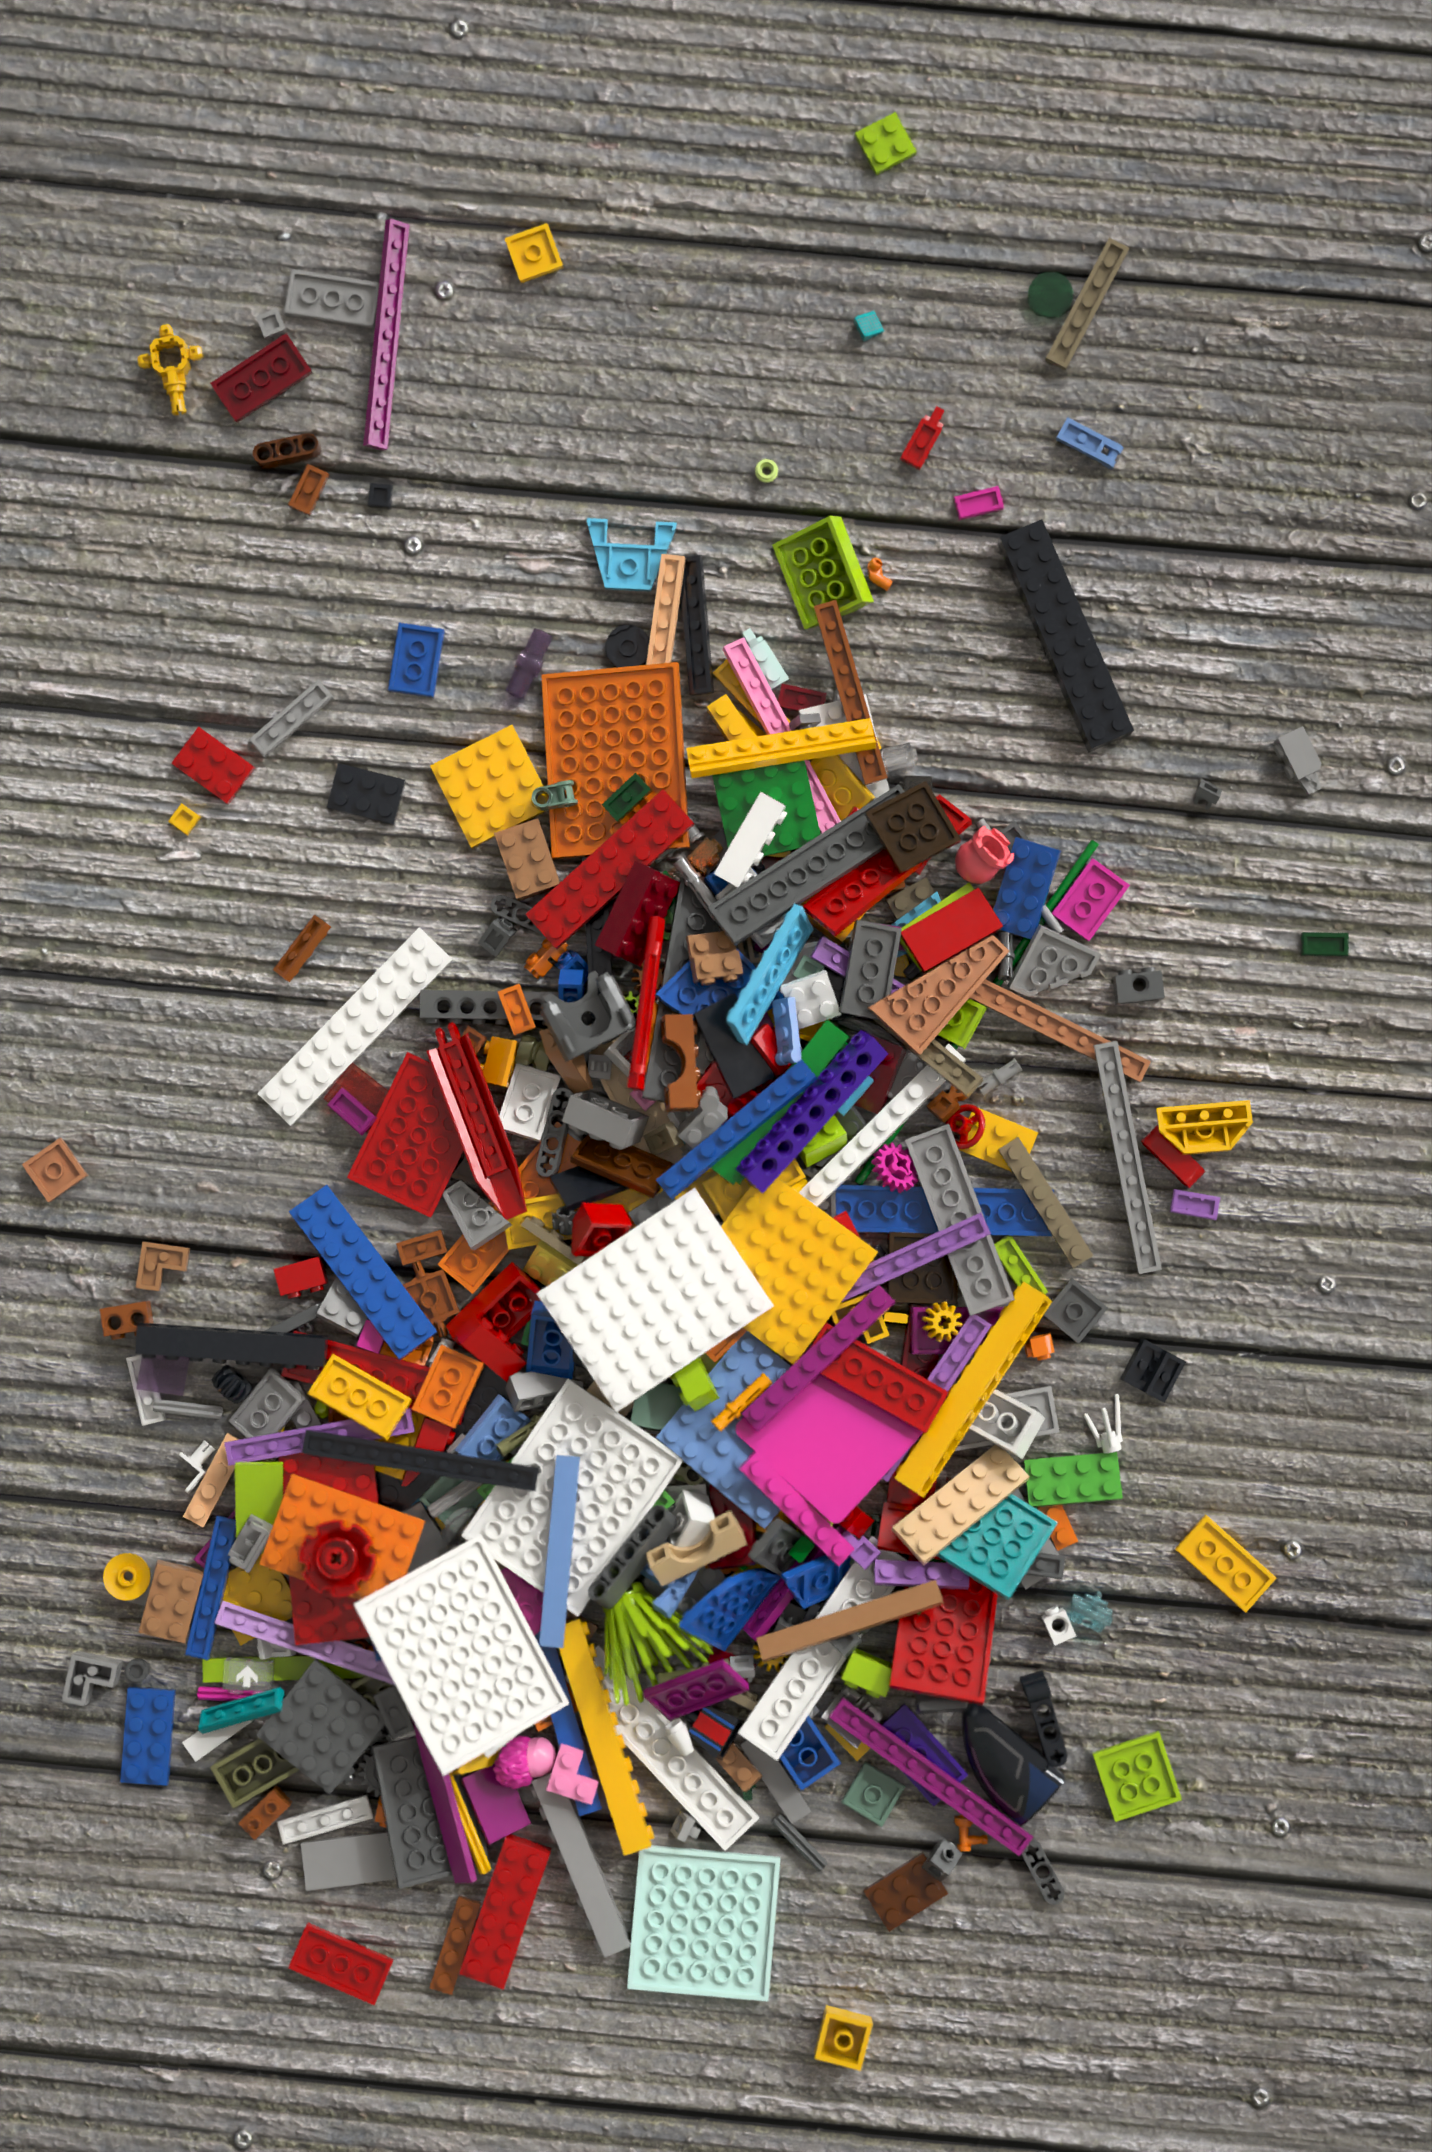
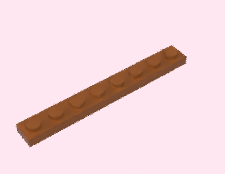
(848, 684)

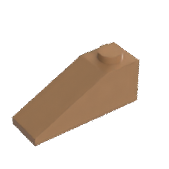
(573, 1072)

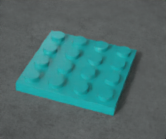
(1001, 1545)

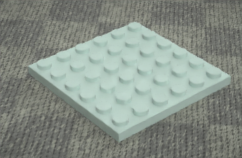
(704, 1923)

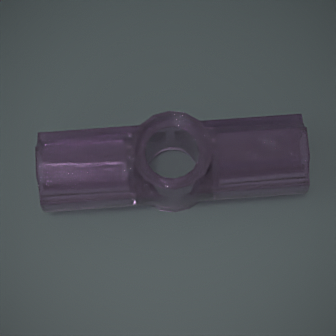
(529, 663)

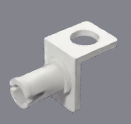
(196, 1461)

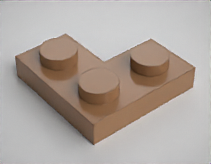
(154, 1259)

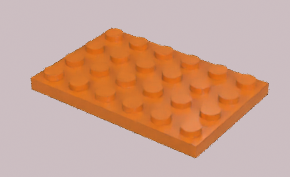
(312, 1503)

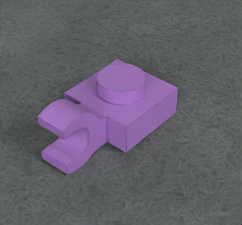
(864, 1552)

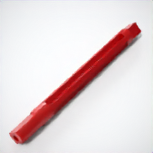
(646, 1003)

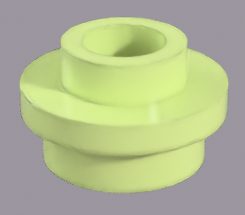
(766, 463)

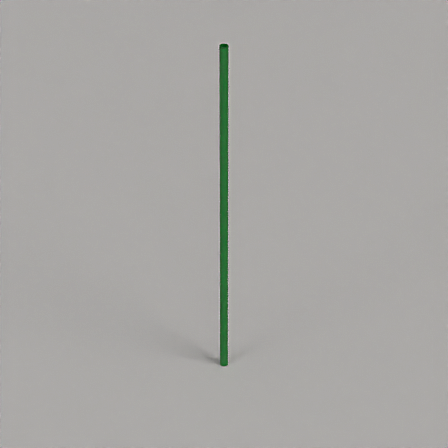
(1020, 949)

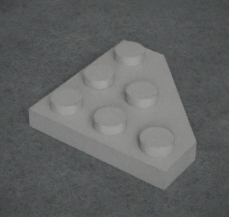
(1051, 962)

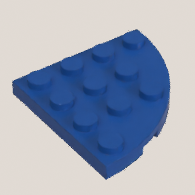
(689, 997)
(729, 1607)

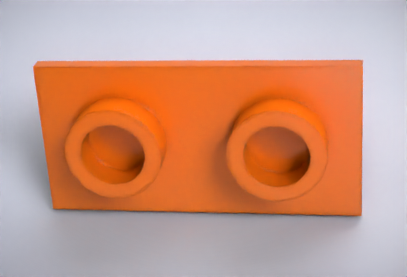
(539, 960)

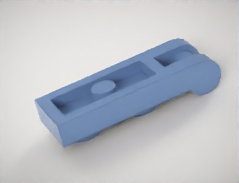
(1089, 442)
(786, 1031)

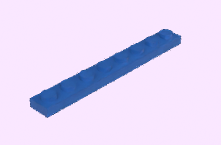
(736, 1129)

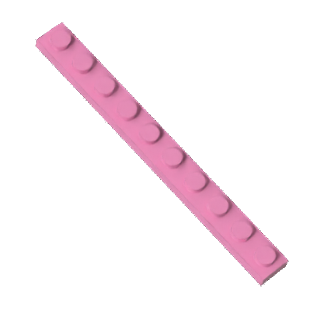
(774, 719)

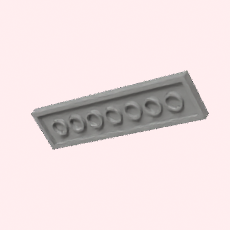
(952, 1201)

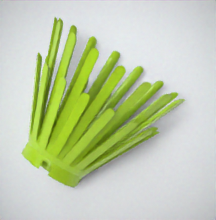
(637, 1616)

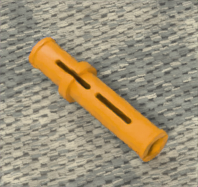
(741, 1402)

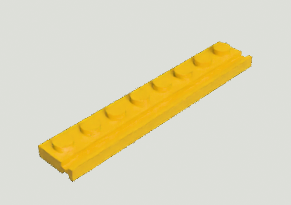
(781, 748)

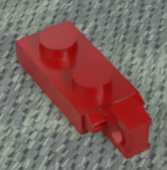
(923, 439)

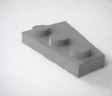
(474, 1215)

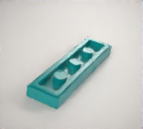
(241, 1710)

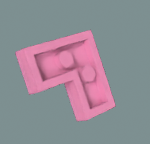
(565, 1779)

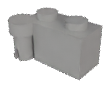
(704, 1119)

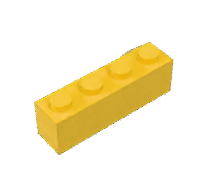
(731, 720)

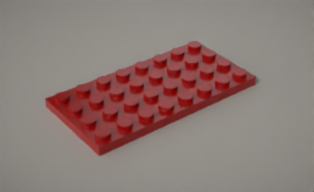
(315, 1614)

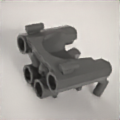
(610, 1011)

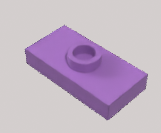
(1194, 1204)

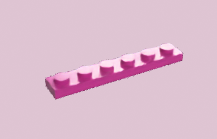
(796, 1508)

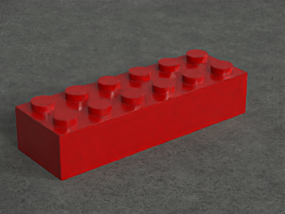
(505, 1911)

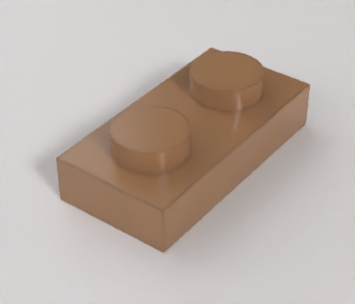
(740, 1768)

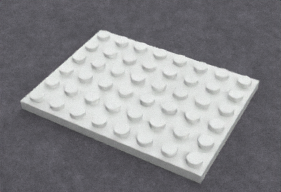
(655, 1299)
(617, 1486)
(461, 1654)

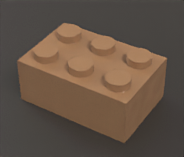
(527, 859)
(171, 1601)

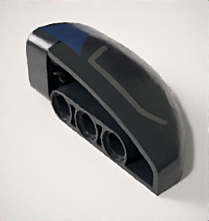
(1007, 1765)

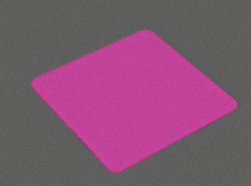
(830, 1445)

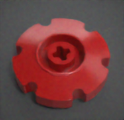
(356, 1559)

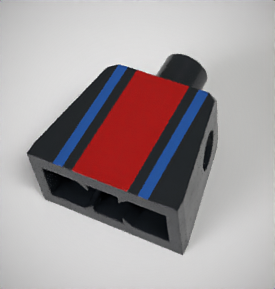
(714, 1730)

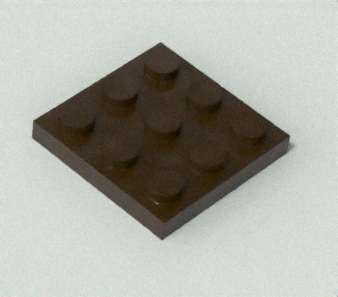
(912, 827)
(926, 1284)

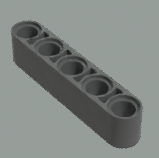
(632, 1557)

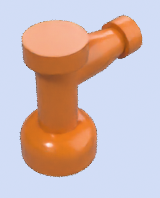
(965, 1839)

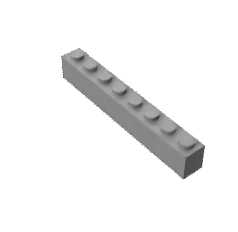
(583, 1868)

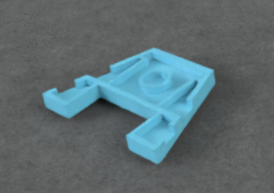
(629, 565)

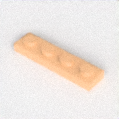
(211, 1486)

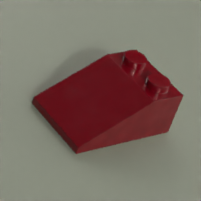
(883, 1076)

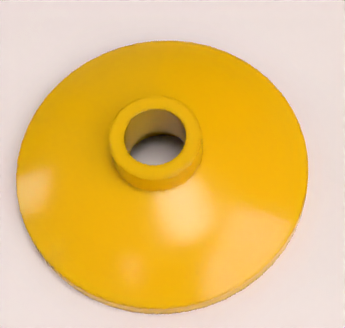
(115, 1579)

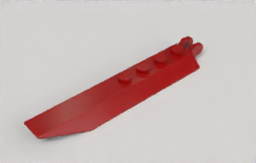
(477, 1121)

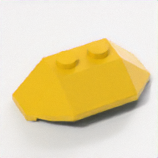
(1205, 1126)

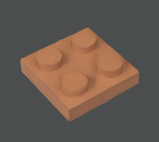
(54, 1170)

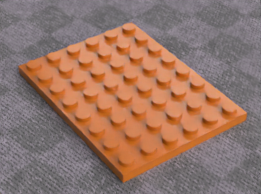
(600, 734)

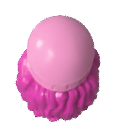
(524, 1760)

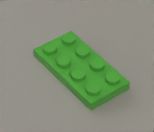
(1073, 1479)

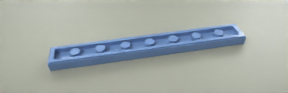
(559, 1551)

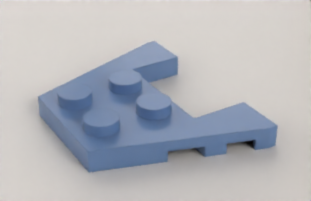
(675, 1590)

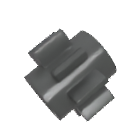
(563, 1220)

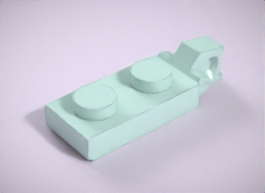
(766, 660)

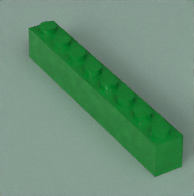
(817, 1057)

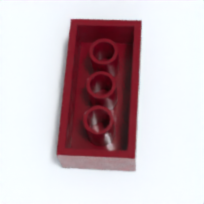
(642, 896)

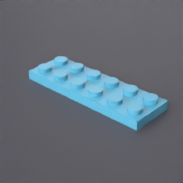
(770, 974)

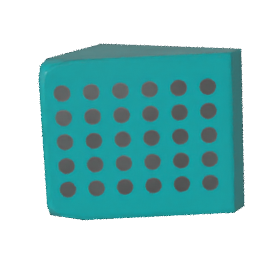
(868, 325)

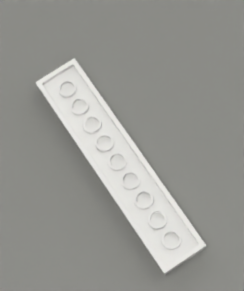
(355, 1026)
(811, 1669)
(687, 1777)

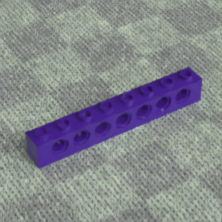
(823, 1107)

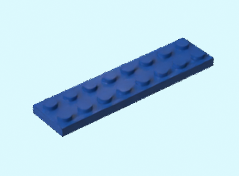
(363, 1272)

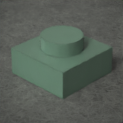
(807, 967)

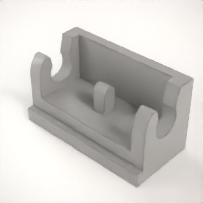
(250, 1543)

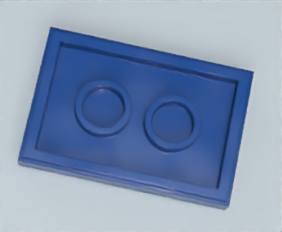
(416, 660)

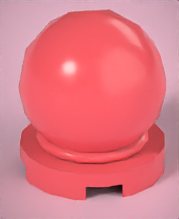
(983, 856)

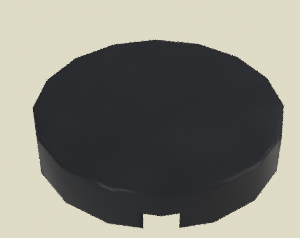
(627, 646)

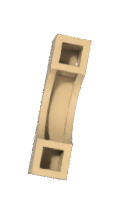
(674, 1562)

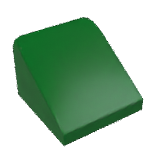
(801, 1548)

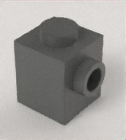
(942, 1859)

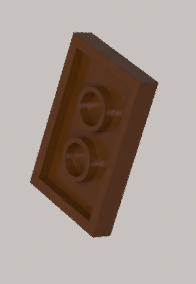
(904, 1892)

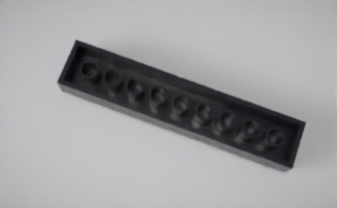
(1065, 636)

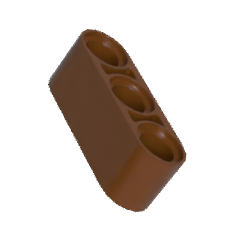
(297, 455)

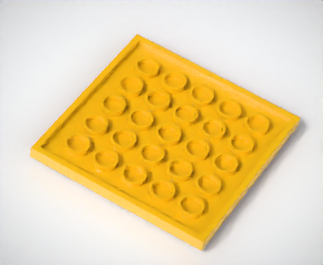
(798, 1259)

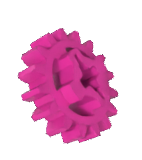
(895, 1167)

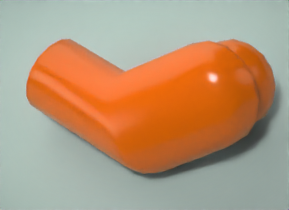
(876, 575)

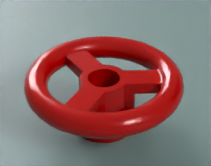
(963, 1125)

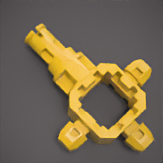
(172, 377)

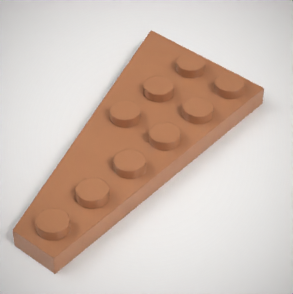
(929, 1002)

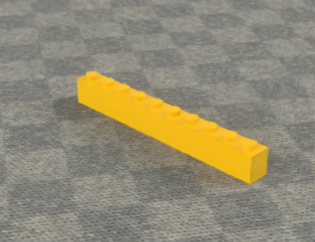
(973, 1389)
(603, 1738)

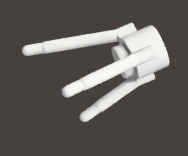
(1110, 1441)

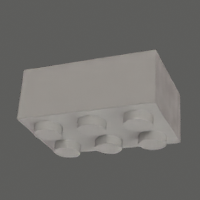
(605, 1119)

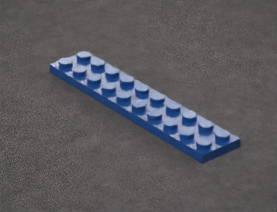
(909, 1212)

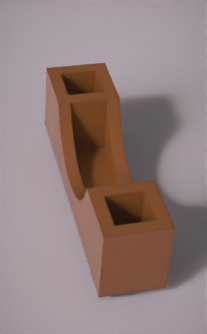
(679, 1033)

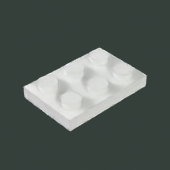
(528, 1102)

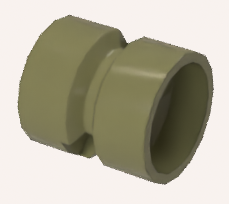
(532, 1053)

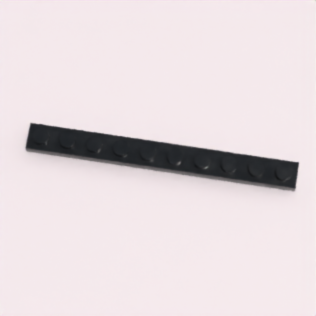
(420, 1460)

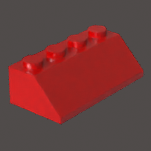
(504, 1302)

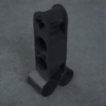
(1038, 1693)

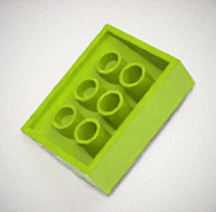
(822, 568)

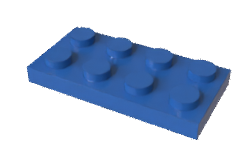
(1025, 887)
(148, 1736)

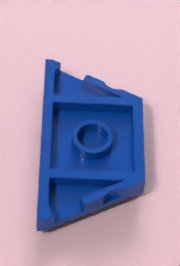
(815, 1580)

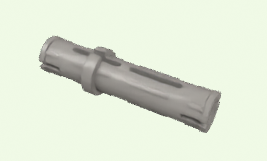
(695, 882)

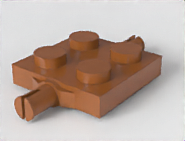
(433, 1296)

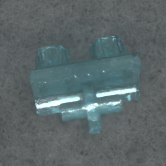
(1093, 1608)

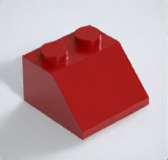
(597, 1227)

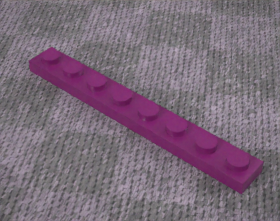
(818, 1358)

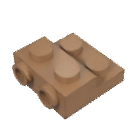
(713, 958)

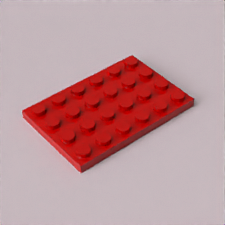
(411, 1141)
(947, 1646)

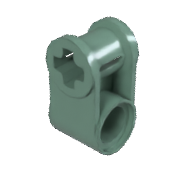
(556, 795)

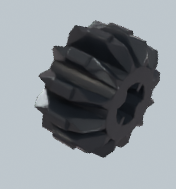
(231, 1384)

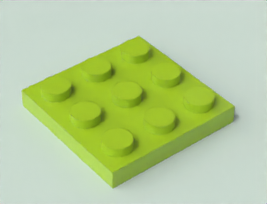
(1136, 1776)

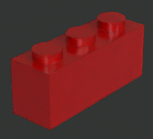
(491, 1346)

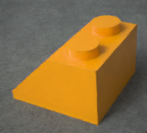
(499, 1061)

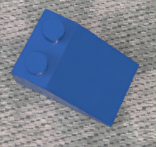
(548, 1347)
(809, 1755)

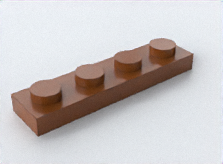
(455, 1945)

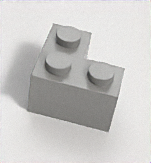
(85, 1671)

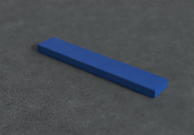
(211, 1589)

